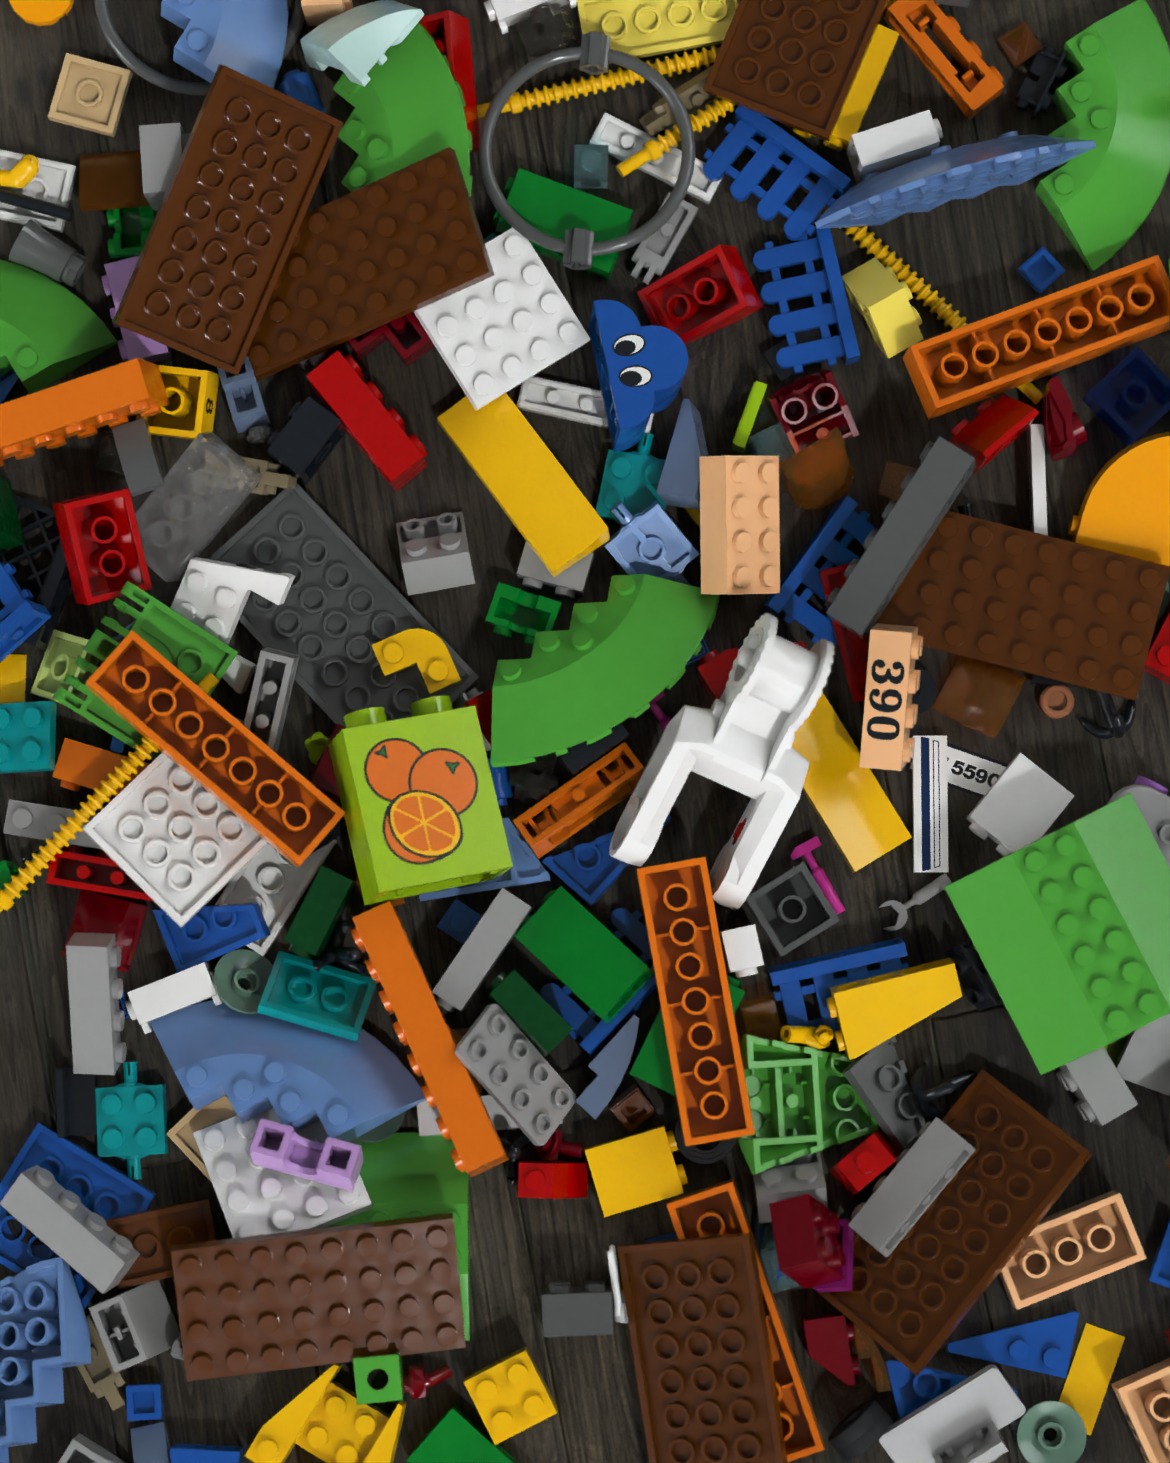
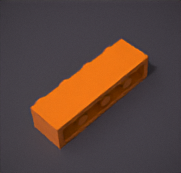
(87, 766)

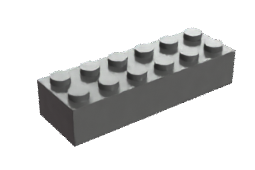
(901, 538)

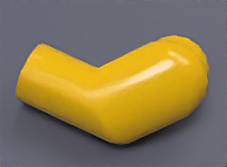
(21, 173)
(807, 1035)

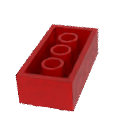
(367, 421)

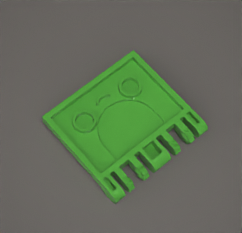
(165, 630)

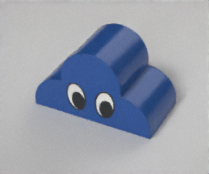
(635, 369)

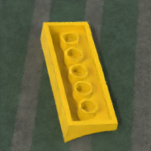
(526, 481)
(843, 793)

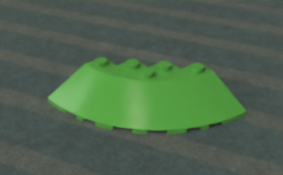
(1125, 107)
(404, 112)
(45, 328)
(598, 669)

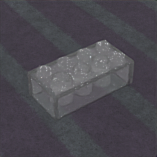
(193, 505)

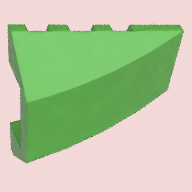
(797, 1102)

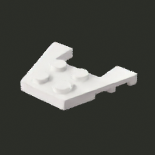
(215, 597)

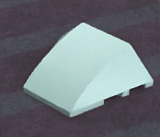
(359, 38)

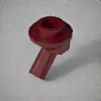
(556, 1146)
(417, 1381)

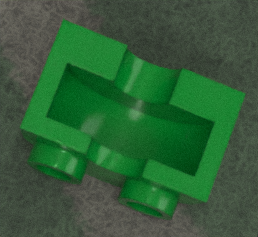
(131, 230)
(521, 613)

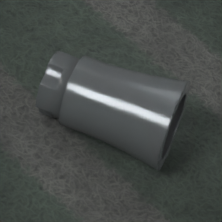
(47, 254)

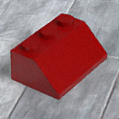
(101, 545)

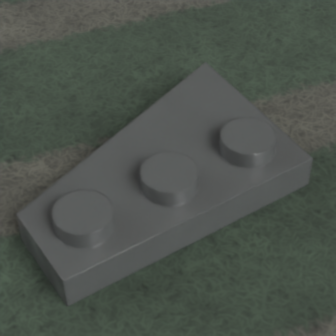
(885, 1092)

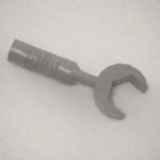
(918, 898)

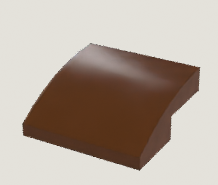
(111, 181)

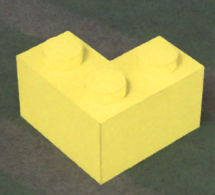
(884, 306)

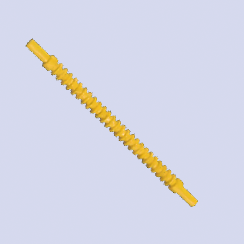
(575, 88)
(653, 149)
(917, 286)
(82, 816)

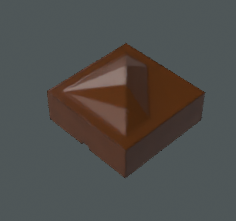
(1018, 45)
(631, 1108)

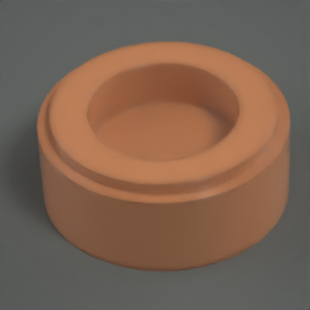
(1056, 701)

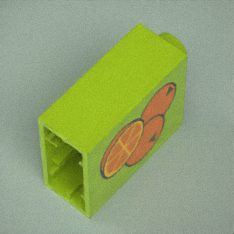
(418, 800)

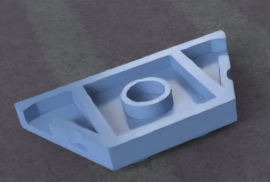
(525, 869)

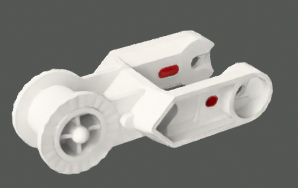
(738, 744)

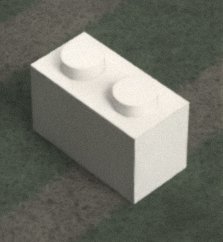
(741, 950)

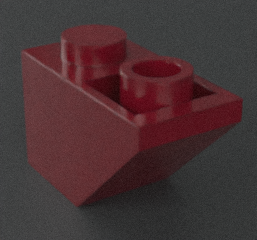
(828, 1344)

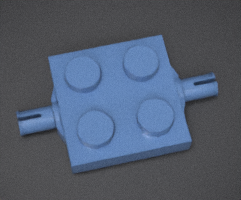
(650, 543)

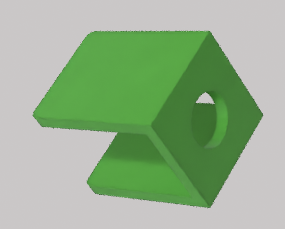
(392, 1365)

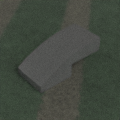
(138, 457)

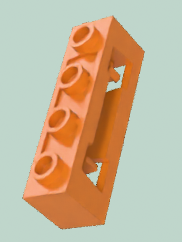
(978, 85)
(580, 800)

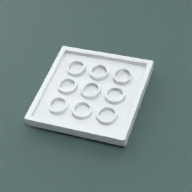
(504, 325)
(174, 839)
(268, 1200)

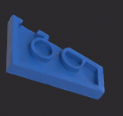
(211, 932)

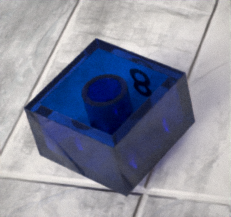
(1131, 397)

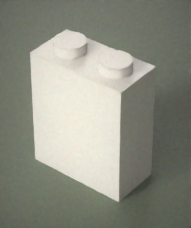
(893, 144)
(1018, 806)

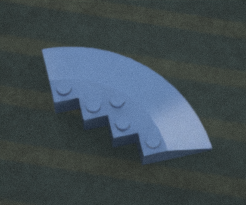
(231, 33)
(949, 176)
(285, 1067)
(39, 1336)

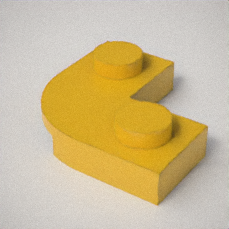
(418, 648)

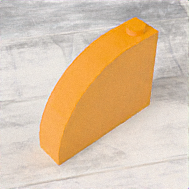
(1130, 503)

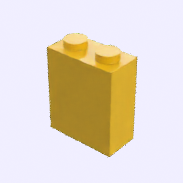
(636, 1170)

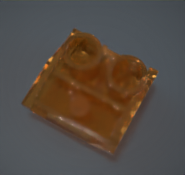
(818, 472)
(979, 695)

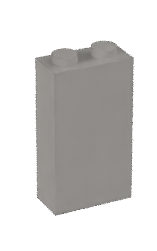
(481, 951)

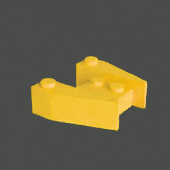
(330, 1426)

